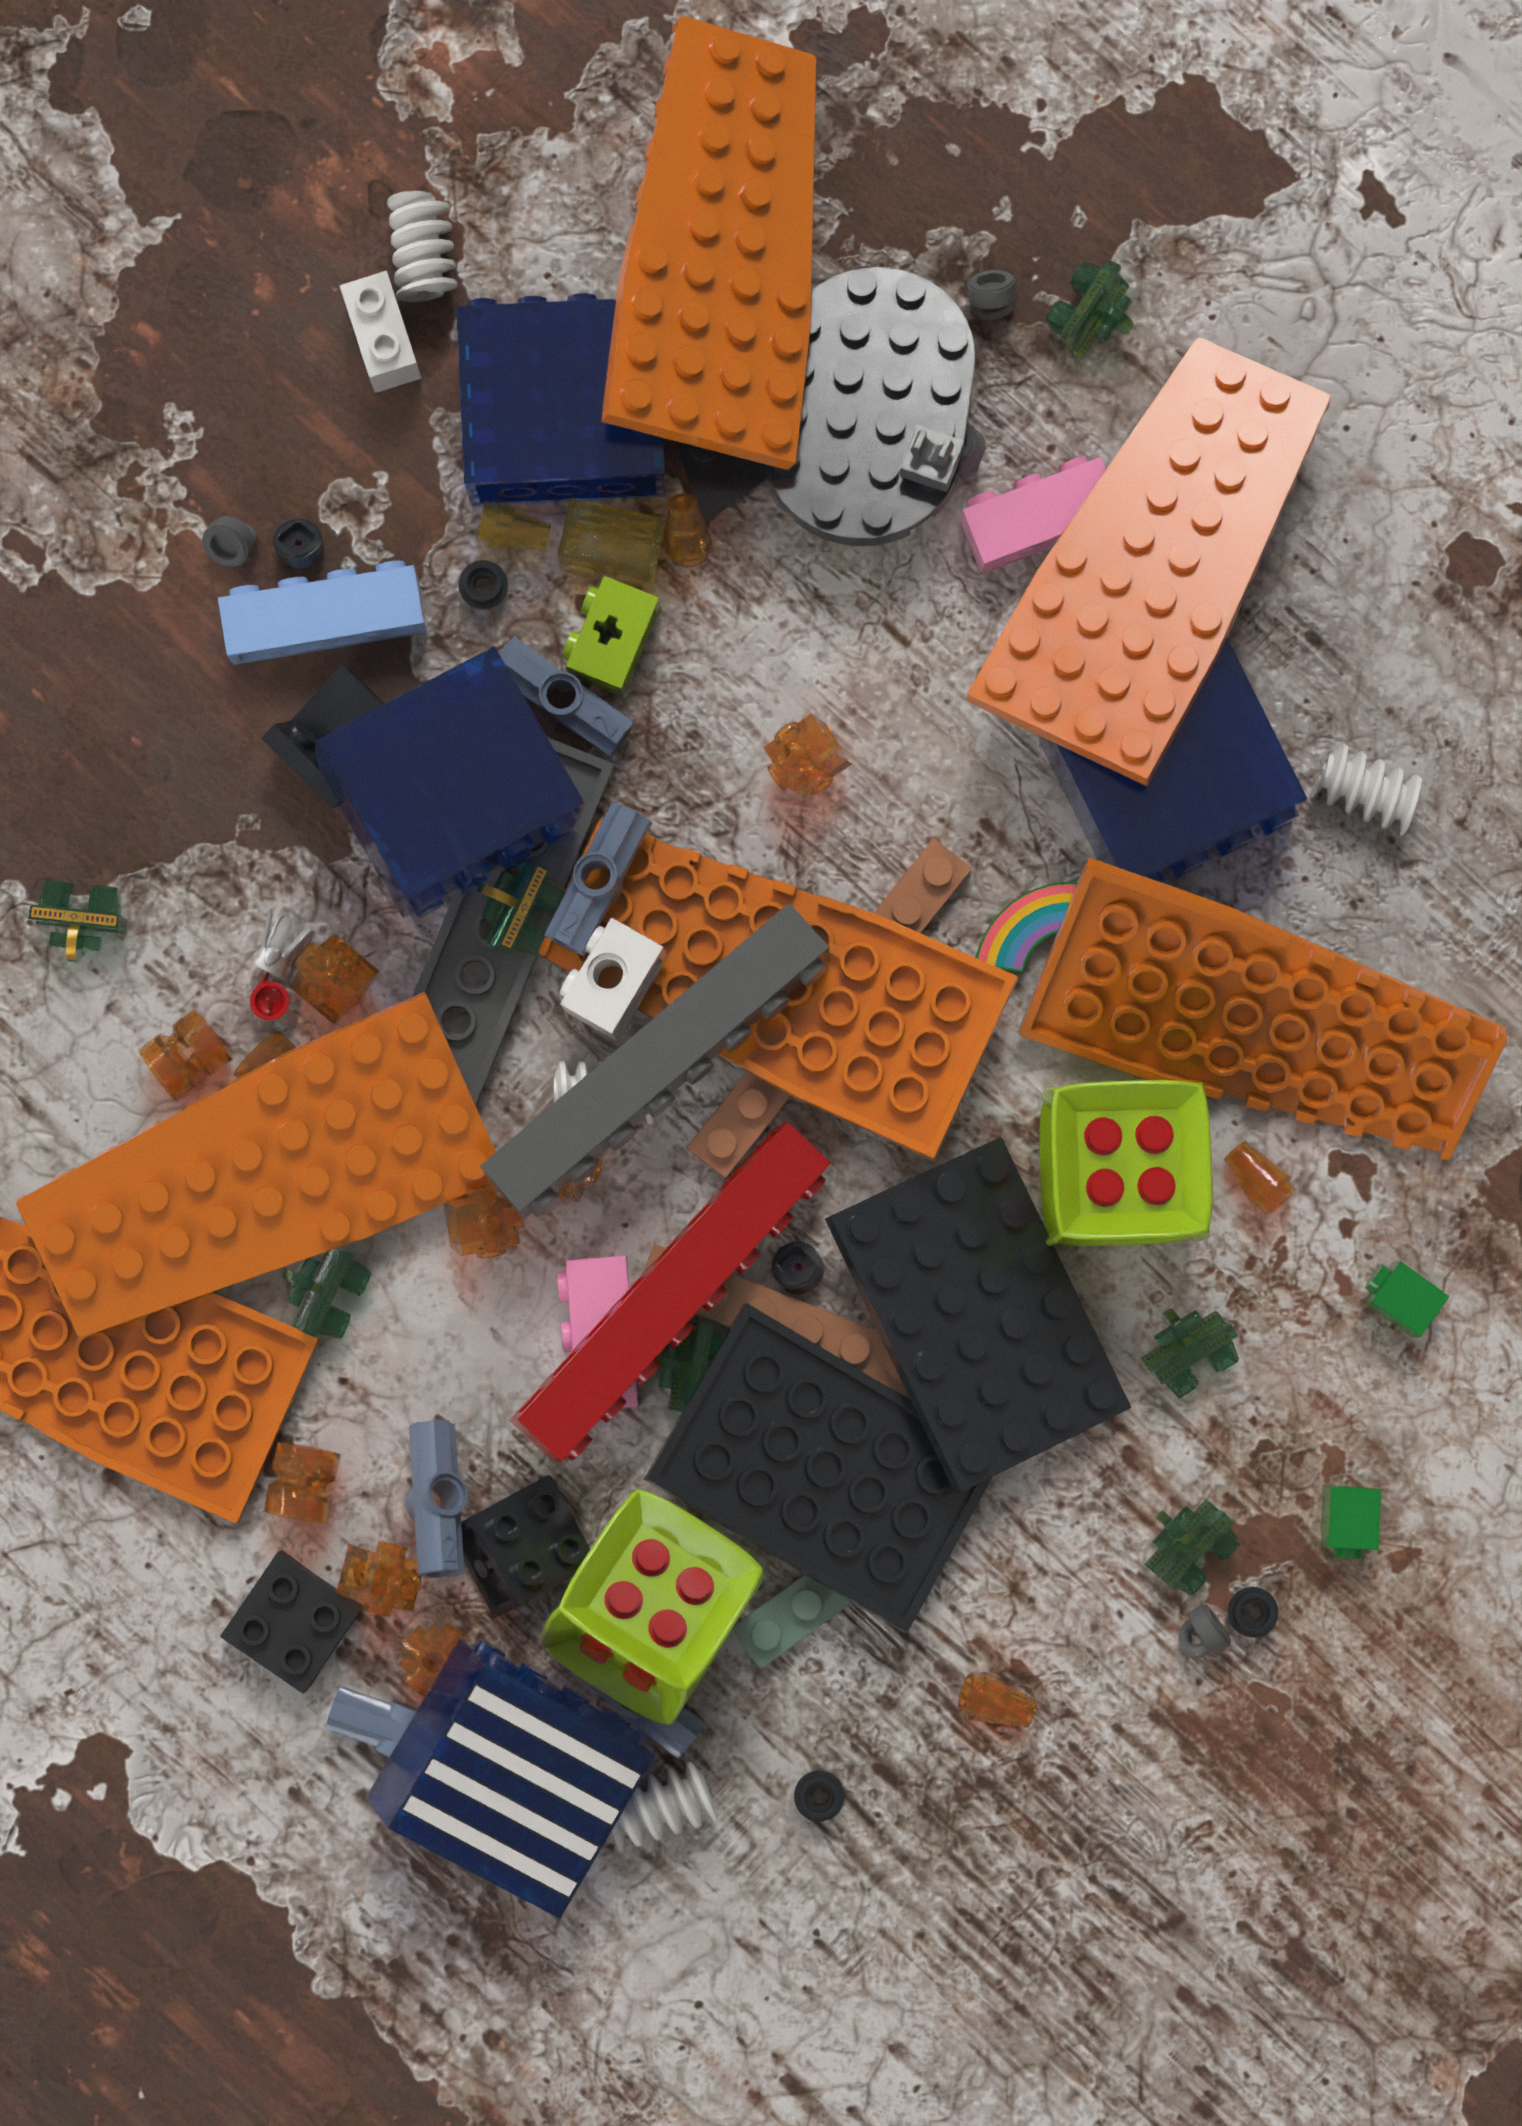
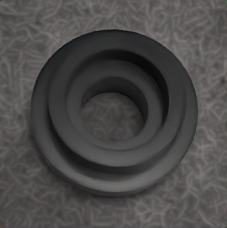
(477, 571)
(1267, 1618)
(823, 1811)

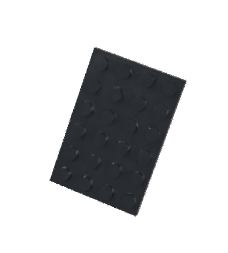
(978, 1314)
(816, 1468)

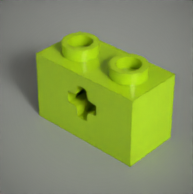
(614, 663)

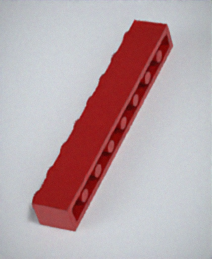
(670, 1293)

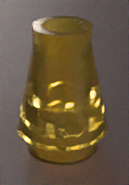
(511, 528)

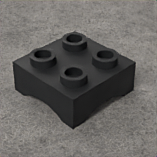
(291, 1622)

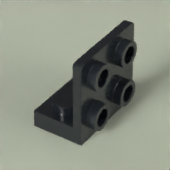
(331, 707)
(522, 1546)

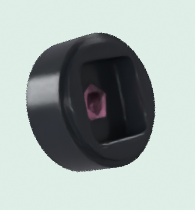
(298, 543)
(798, 1267)

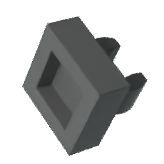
(932, 458)

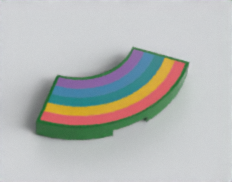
(1025, 925)

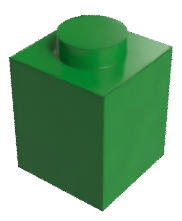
(1404, 1298)
(1350, 1520)

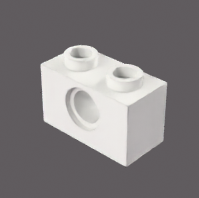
(380, 331)
(614, 1007)

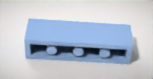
(322, 613)

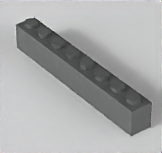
(656, 1062)

